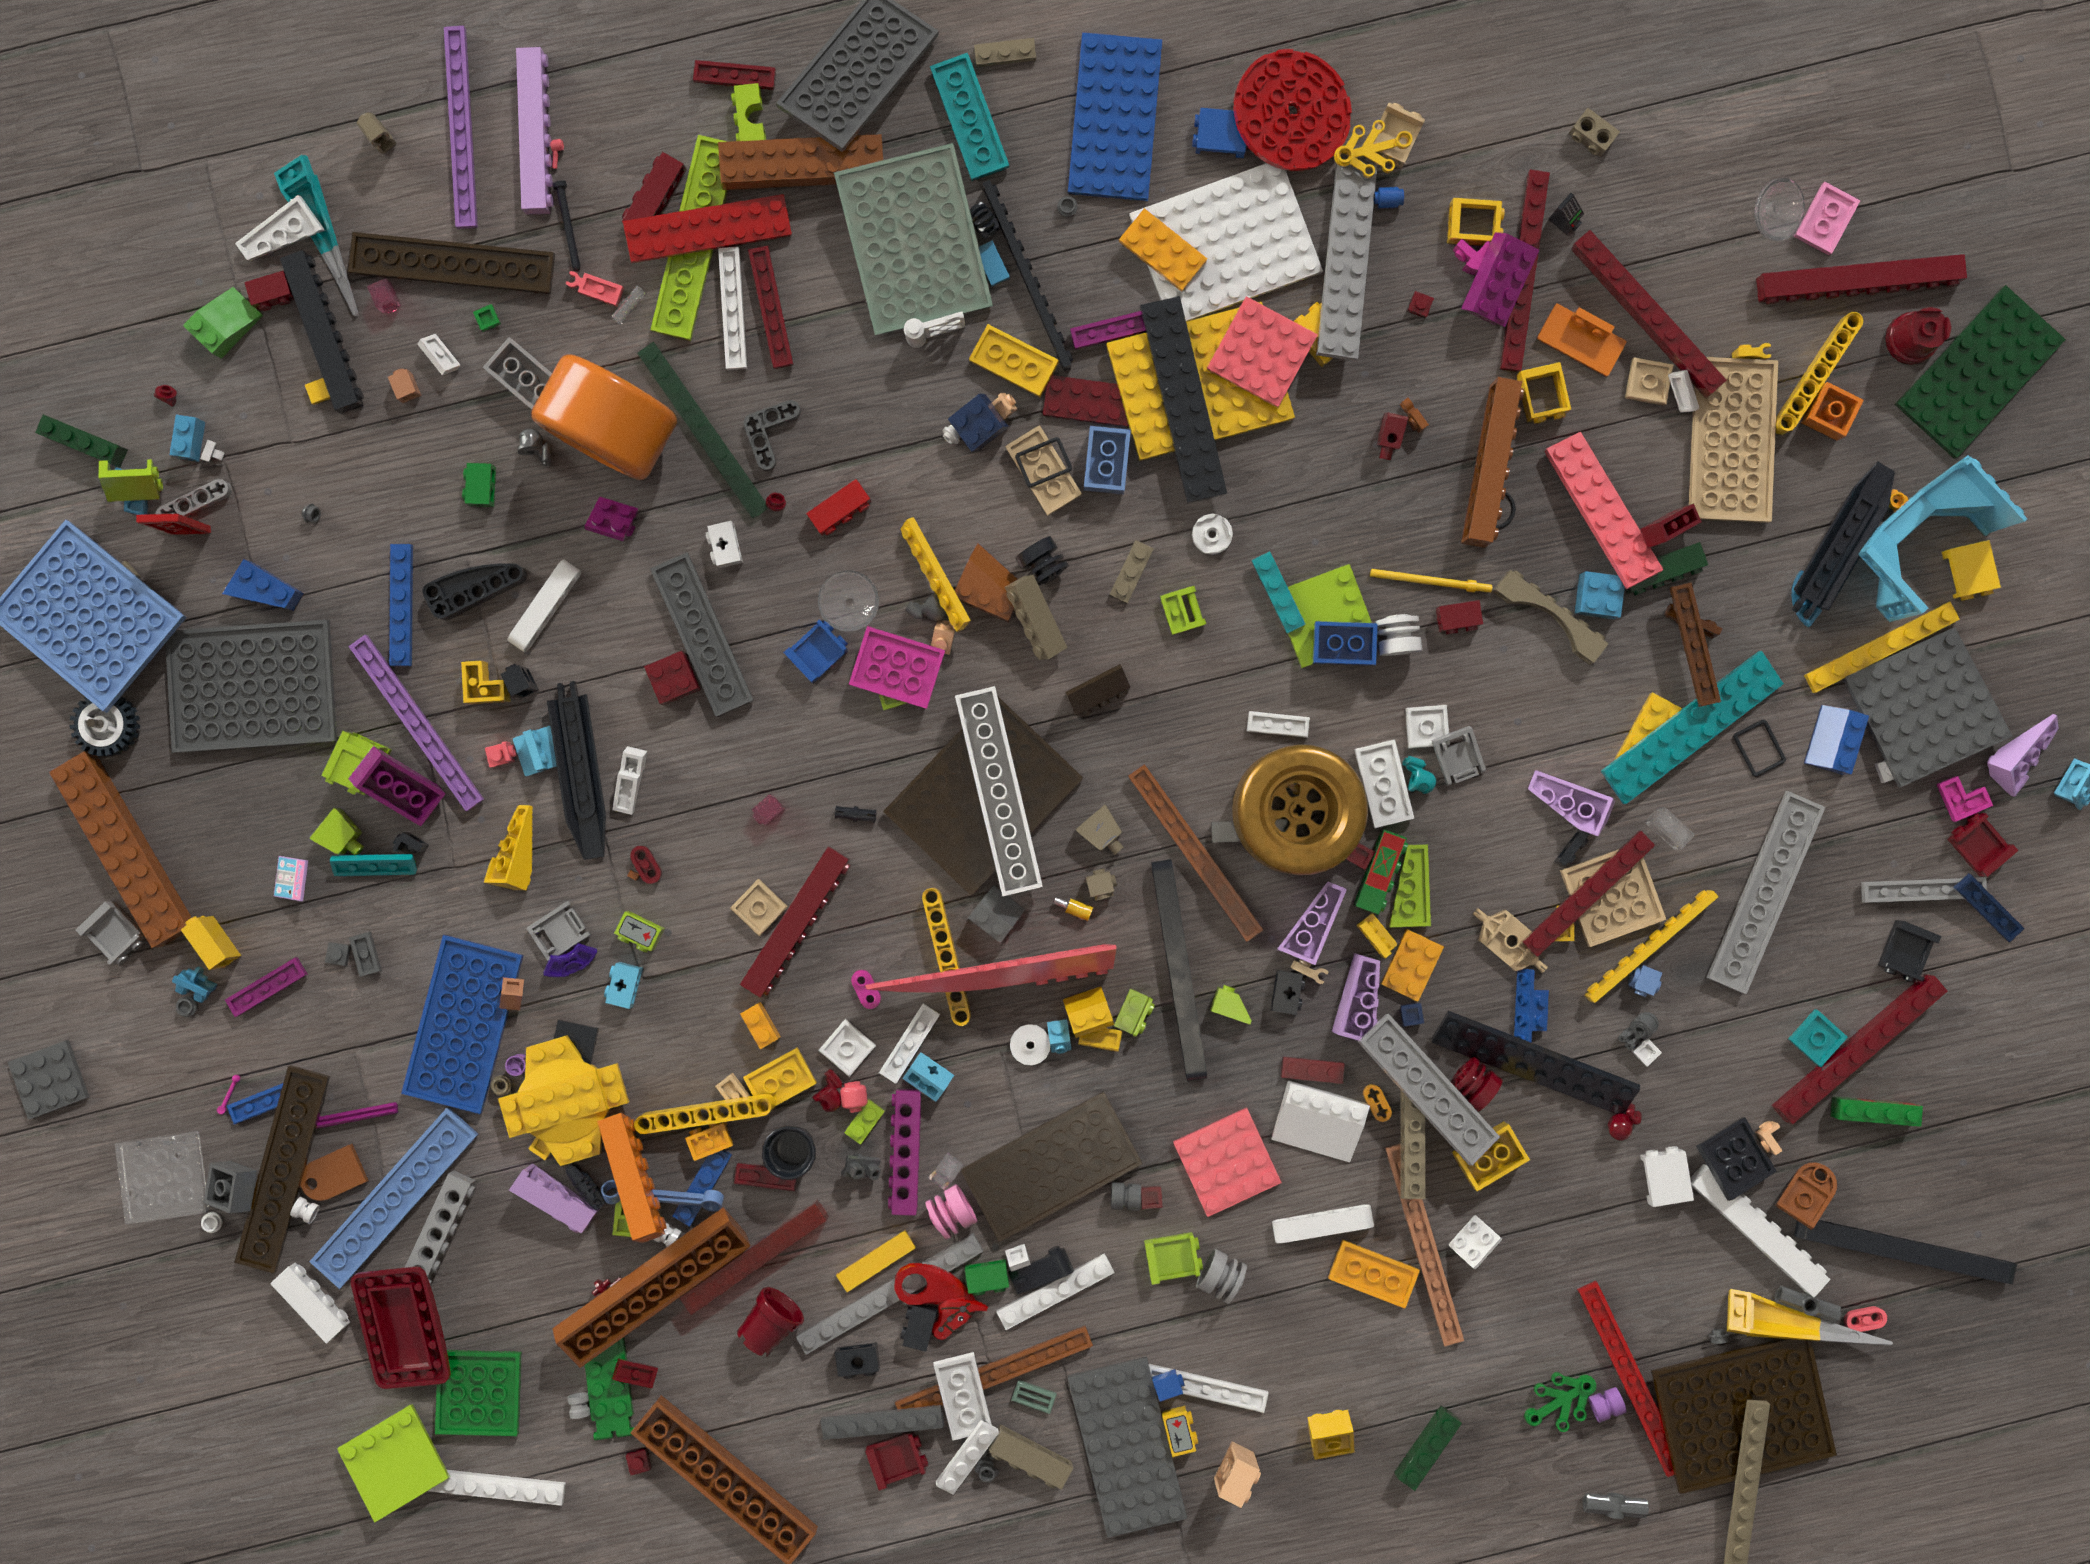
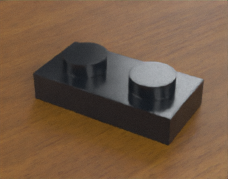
(1567, 855)

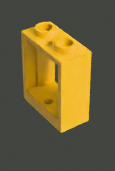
(1454, 220)
(1539, 372)

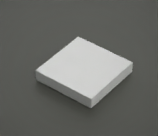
(1425, 725)
(847, 1047)

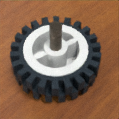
(105, 732)

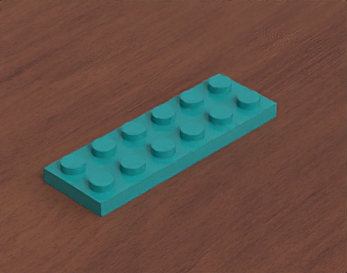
(969, 116)

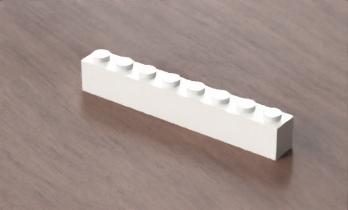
(1762, 1234)

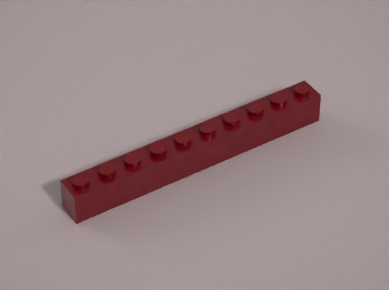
(1861, 278)
(1648, 313)
(1859, 1048)

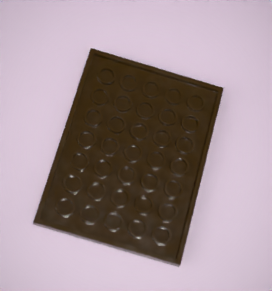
(944, 807)
(1706, 1406)

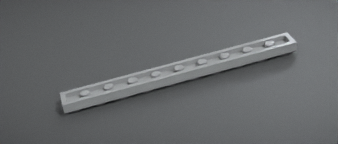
(884, 1296)

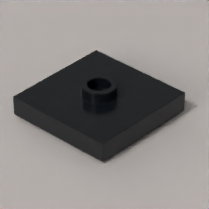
(582, 1036)

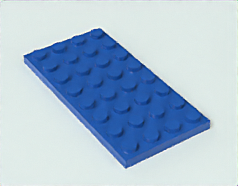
(1115, 116)
(461, 1025)

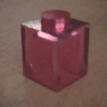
(384, 296)
(767, 810)

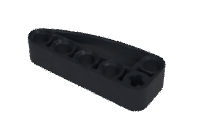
(465, 584)

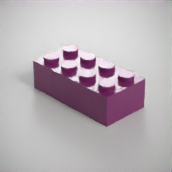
(1500, 279)
(396, 786)

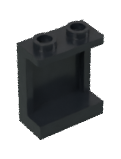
(1907, 950)

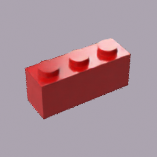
(839, 508)

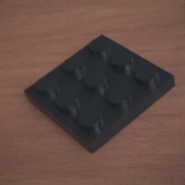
(1736, 1158)

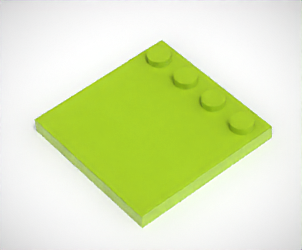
(1325, 599)
(393, 1463)

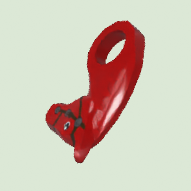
(942, 1289)

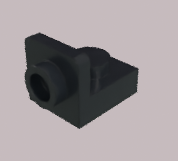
(413, 843)

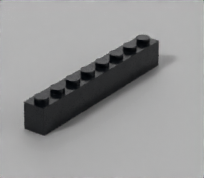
(322, 331)

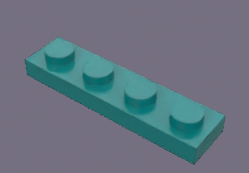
(1278, 592)
(373, 865)

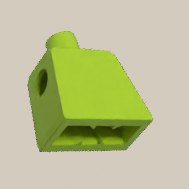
(338, 833)

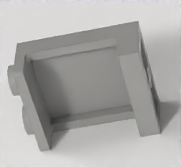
(112, 932)

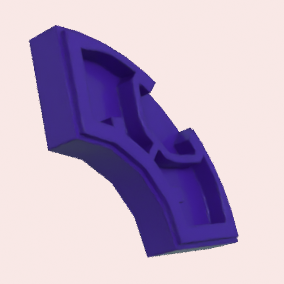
(571, 962)

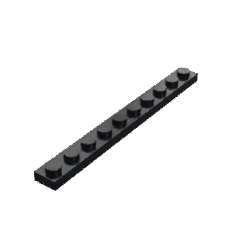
(1024, 267)

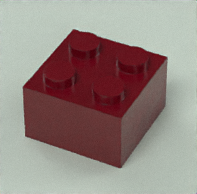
(672, 678)

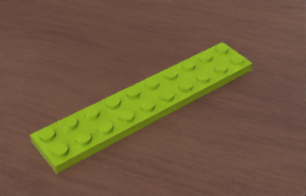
(687, 273)

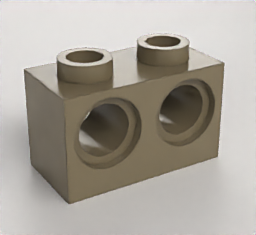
(1597, 128)

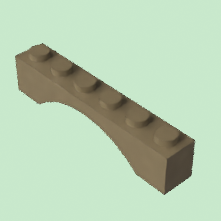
(1583, 641)

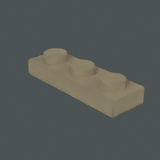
(1005, 52)
(1131, 571)

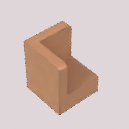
(511, 993)

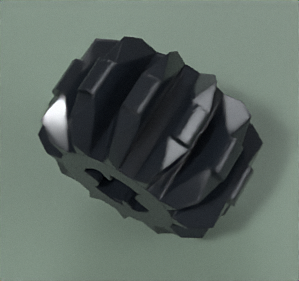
(984, 220)

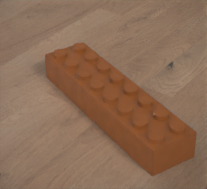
(792, 161)
(1492, 462)

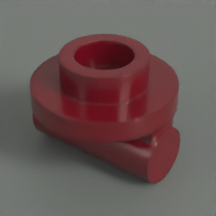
(166, 394)

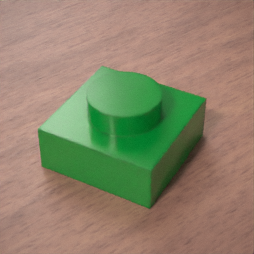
(487, 318)

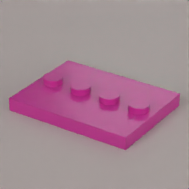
(897, 667)

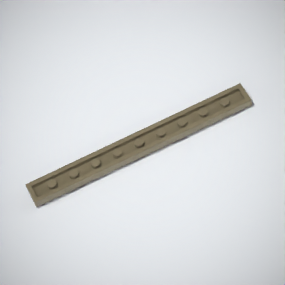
(1747, 1482)

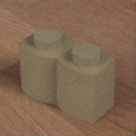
(376, 132)

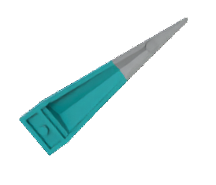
(299, 179)

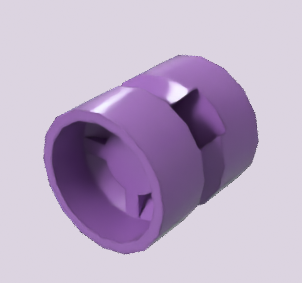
(1607, 1404)

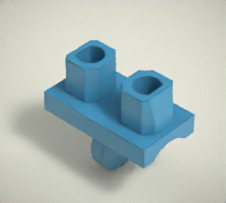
(194, 981)

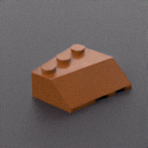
(984, 585)

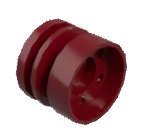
(1478, 1087)

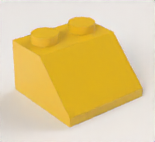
(1088, 1012)
(1331, 1434)

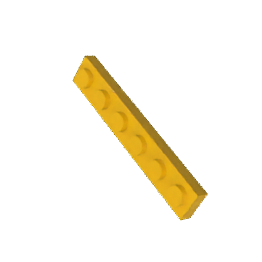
(931, 568)

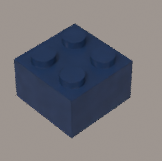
(978, 422)

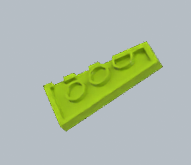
(1413, 891)

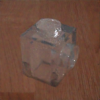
(946, 1171)

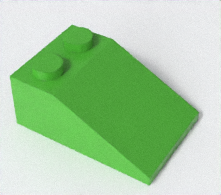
(223, 322)

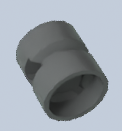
(1125, 1196)

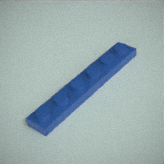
(401, 604)

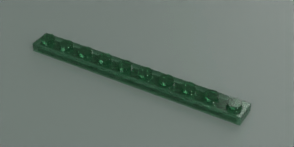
(703, 430)

